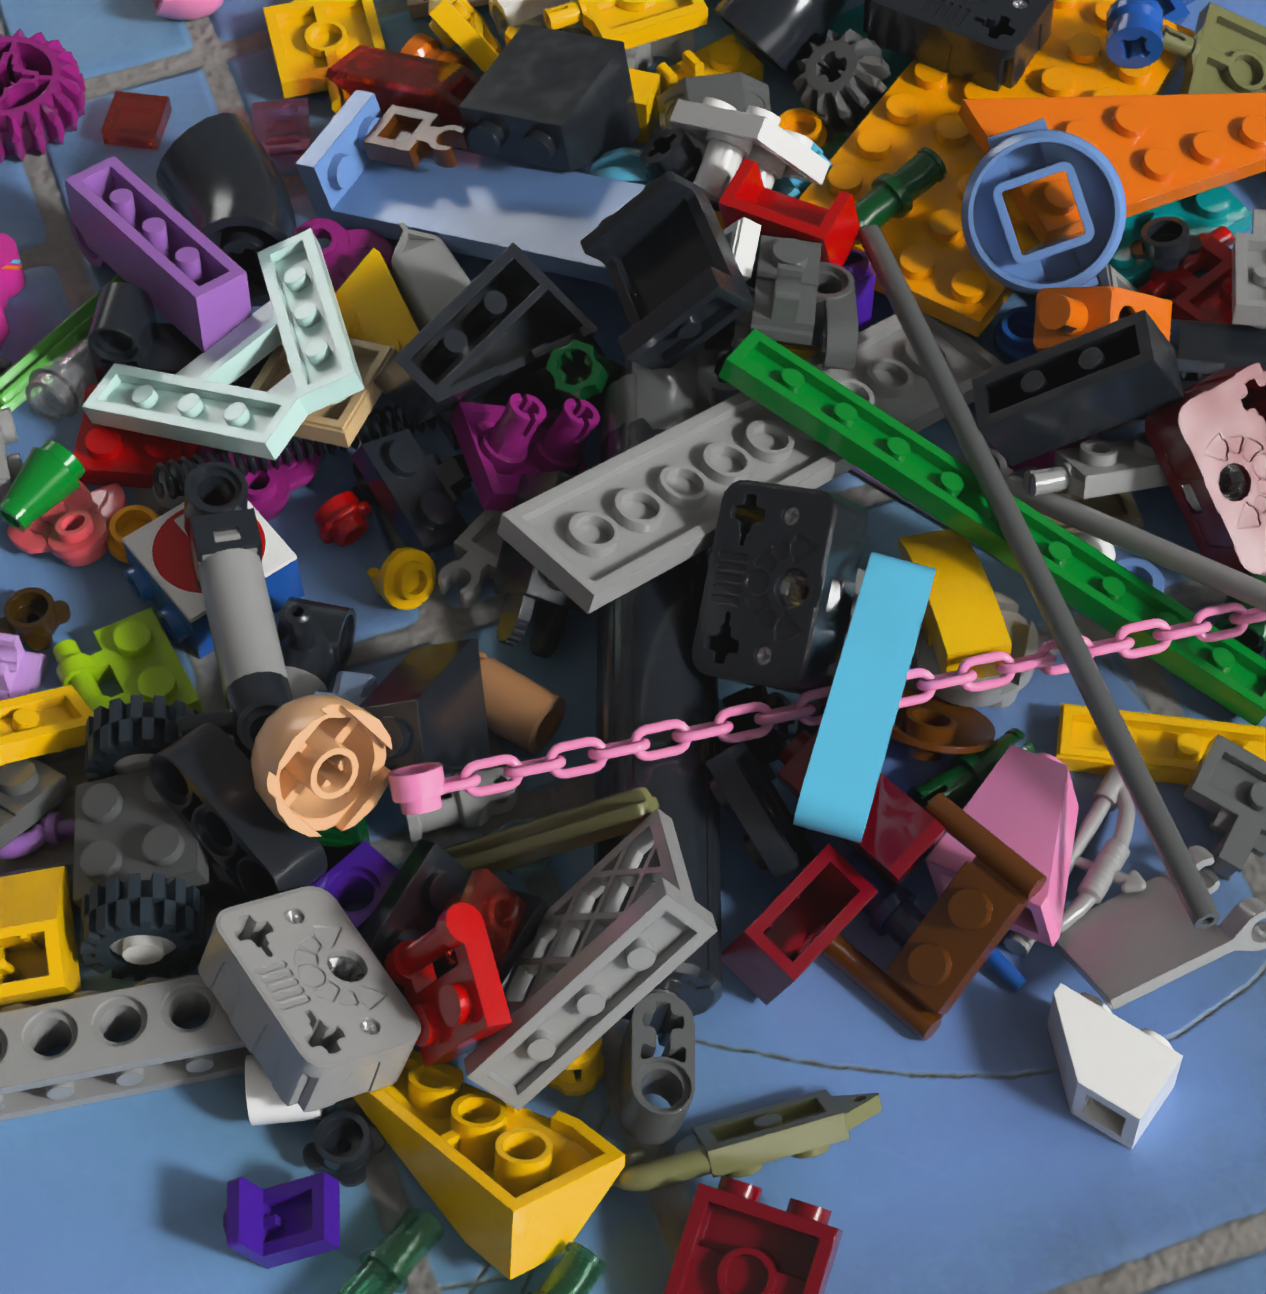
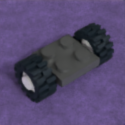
(133, 852)

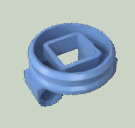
(1021, 158)

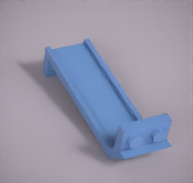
(471, 207)

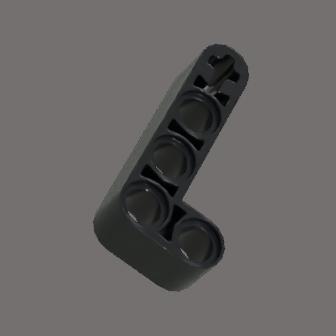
(128, 334)

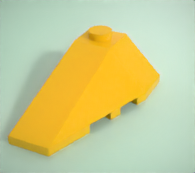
(498, 1174)

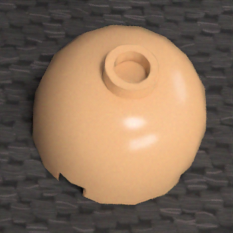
(320, 763)

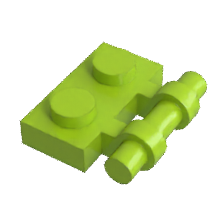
(134, 655)

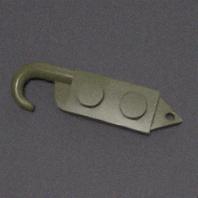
(746, 1141)

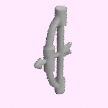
(1106, 867)

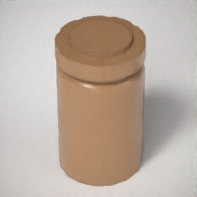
(519, 707)

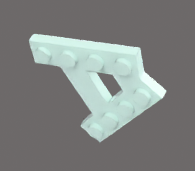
(200, 402)

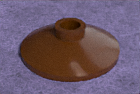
(941, 729)

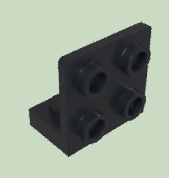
(420, 896)

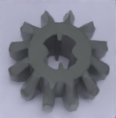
(842, 77)

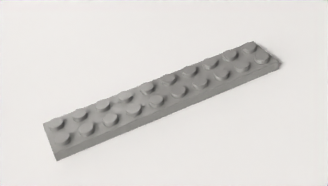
(665, 495)

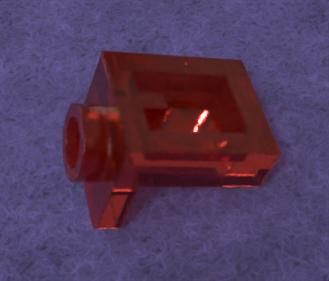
(499, 908)

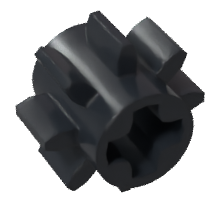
(771, 745)

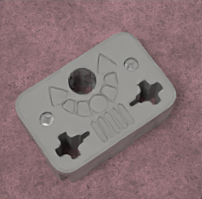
(308, 997)

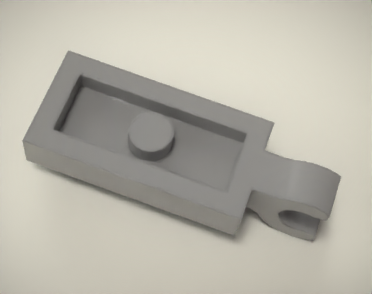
(1250, 274)

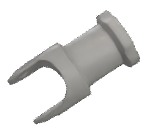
(463, 808)

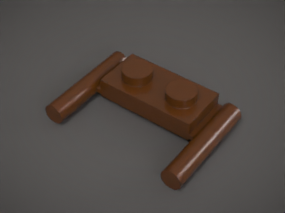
(955, 932)

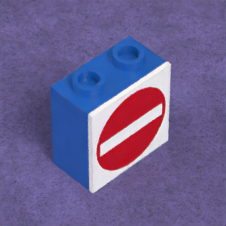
(165, 575)

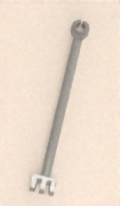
(1138, 541)

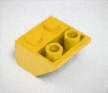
(37, 938)

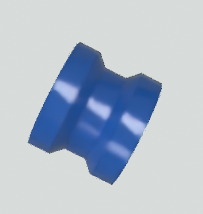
(1134, 33)

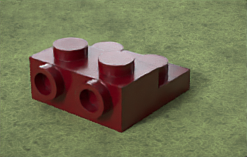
(751, 1247)

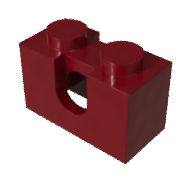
(811, 906)

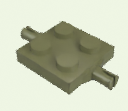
(1222, 55)

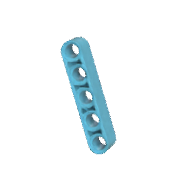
(864, 698)

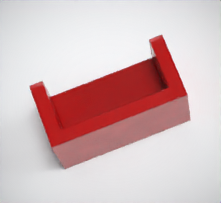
(789, 216)

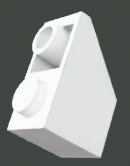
(1108, 1067)

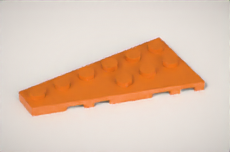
(1156, 143)

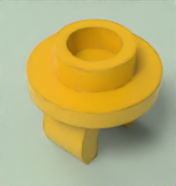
(405, 578)

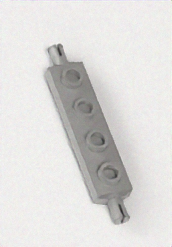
(1099, 469)

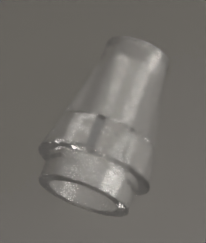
(60, 384)

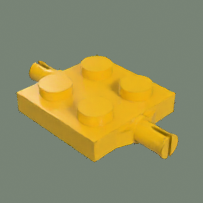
(629, 20)
(313, 37)

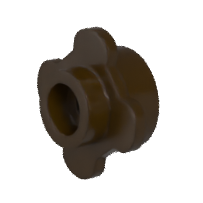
(29, 605)

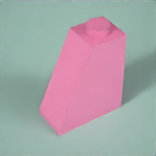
(1033, 811)

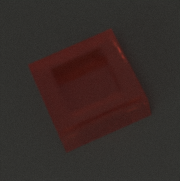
(136, 120)

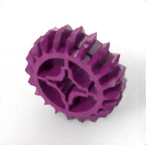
(38, 94)

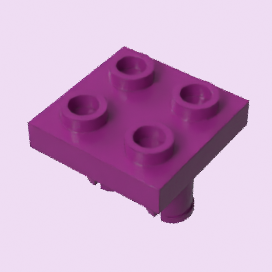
(520, 440)

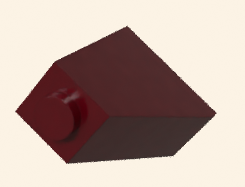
(897, 828)

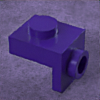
(283, 1220)

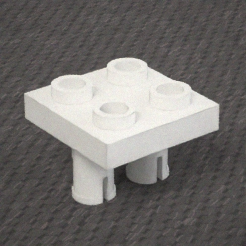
(743, 135)

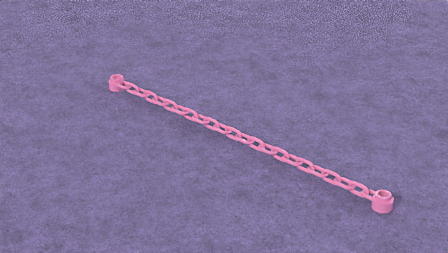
(421, 784)

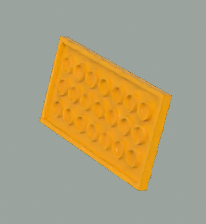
(924, 112)

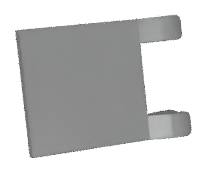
(1149, 940)

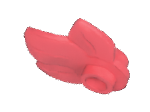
(74, 527)

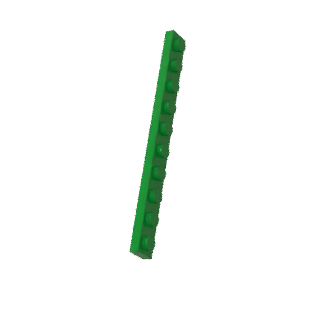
(952, 495)

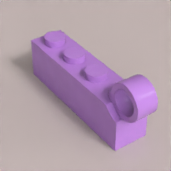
(157, 249)

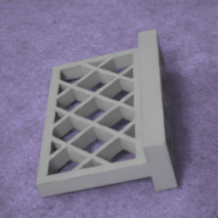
(612, 969)

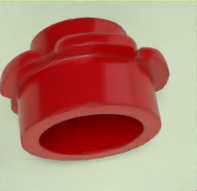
(342, 519)

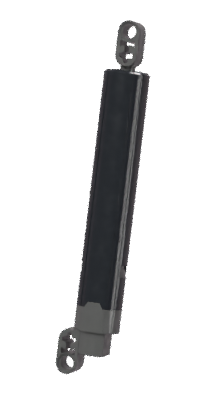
(648, 679)

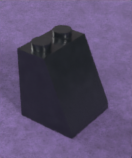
(552, 100)

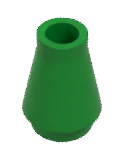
(41, 484)

